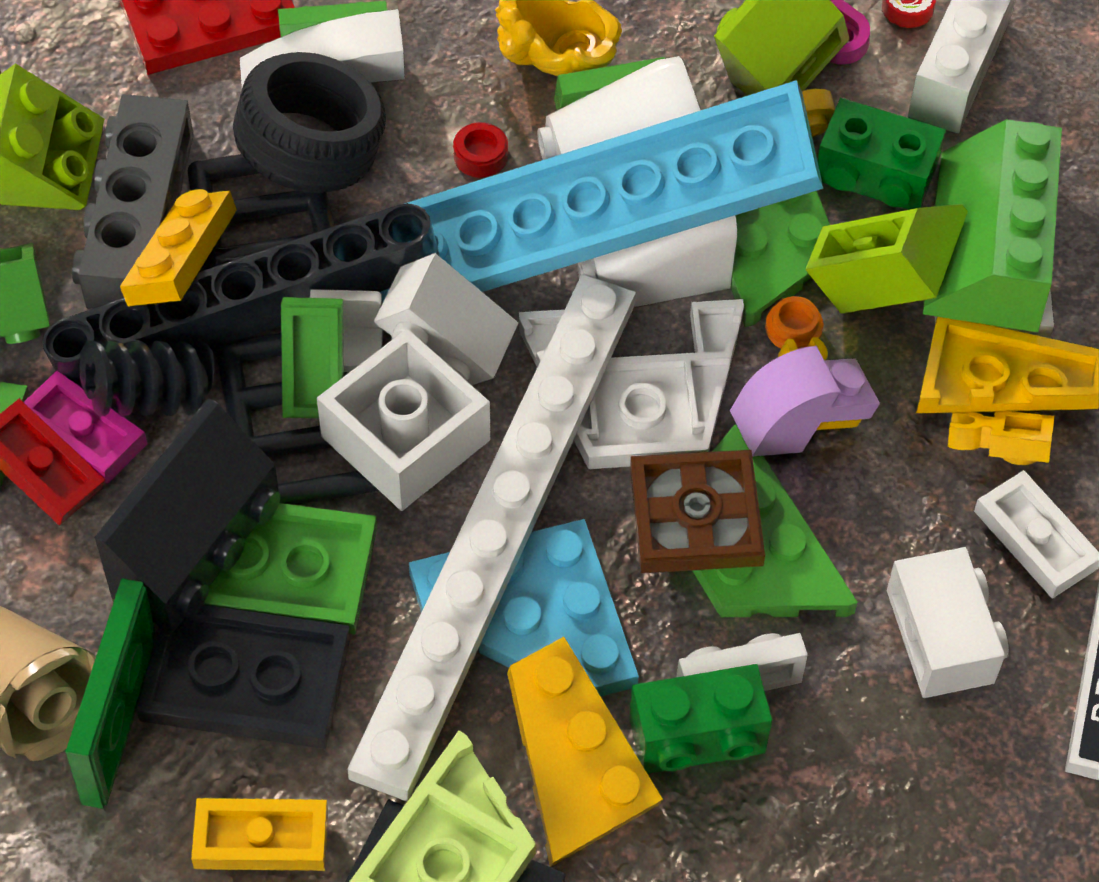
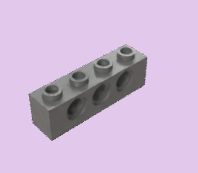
(135, 191)

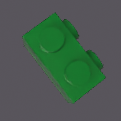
(879, 154)
(700, 719)

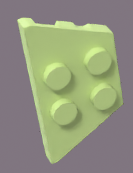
(452, 828)

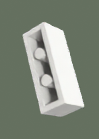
(958, 61)

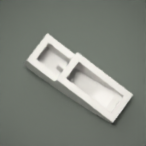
(363, 41)

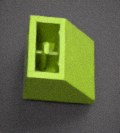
(779, 42)
(44, 144)
(886, 257)

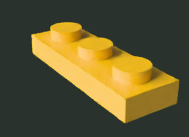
(178, 248)

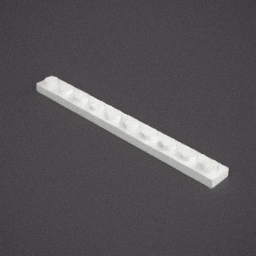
(491, 541)

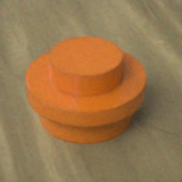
(794, 319)

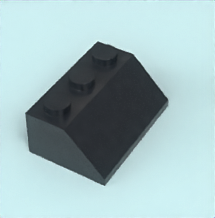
(190, 515)

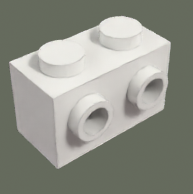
(448, 317)
(946, 622)

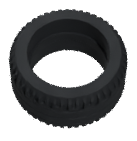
(299, 155)

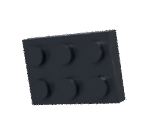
(247, 676)

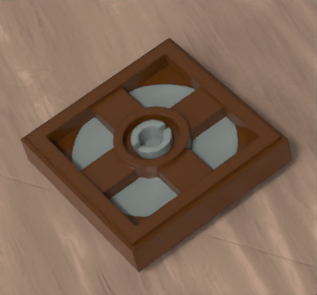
(696, 511)

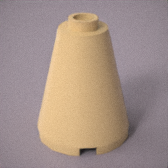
(39, 687)

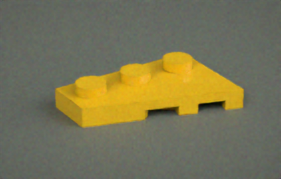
(1005, 370)
(576, 753)

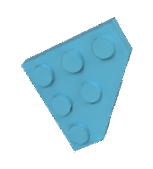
(551, 596)

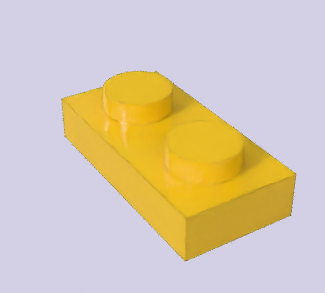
(260, 834)

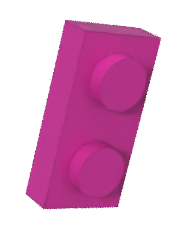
(103, 441)

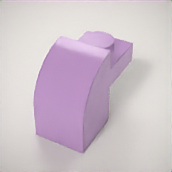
(797, 393)

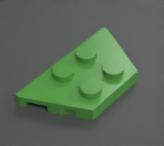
(774, 252)
(795, 566)

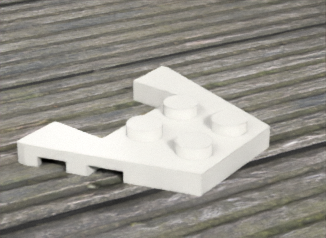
(652, 399)

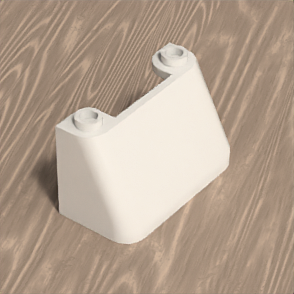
(666, 267)

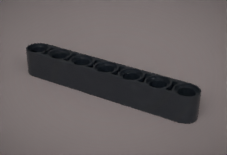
(264, 278)

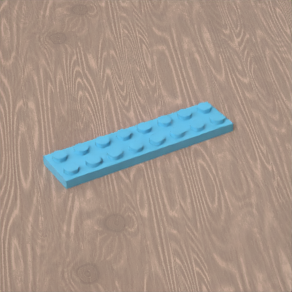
(627, 189)

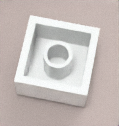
(404, 419)

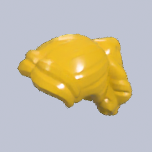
(557, 34)

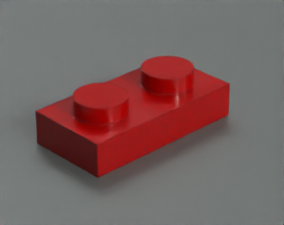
(44, 464)

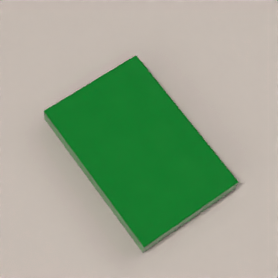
(111, 695)

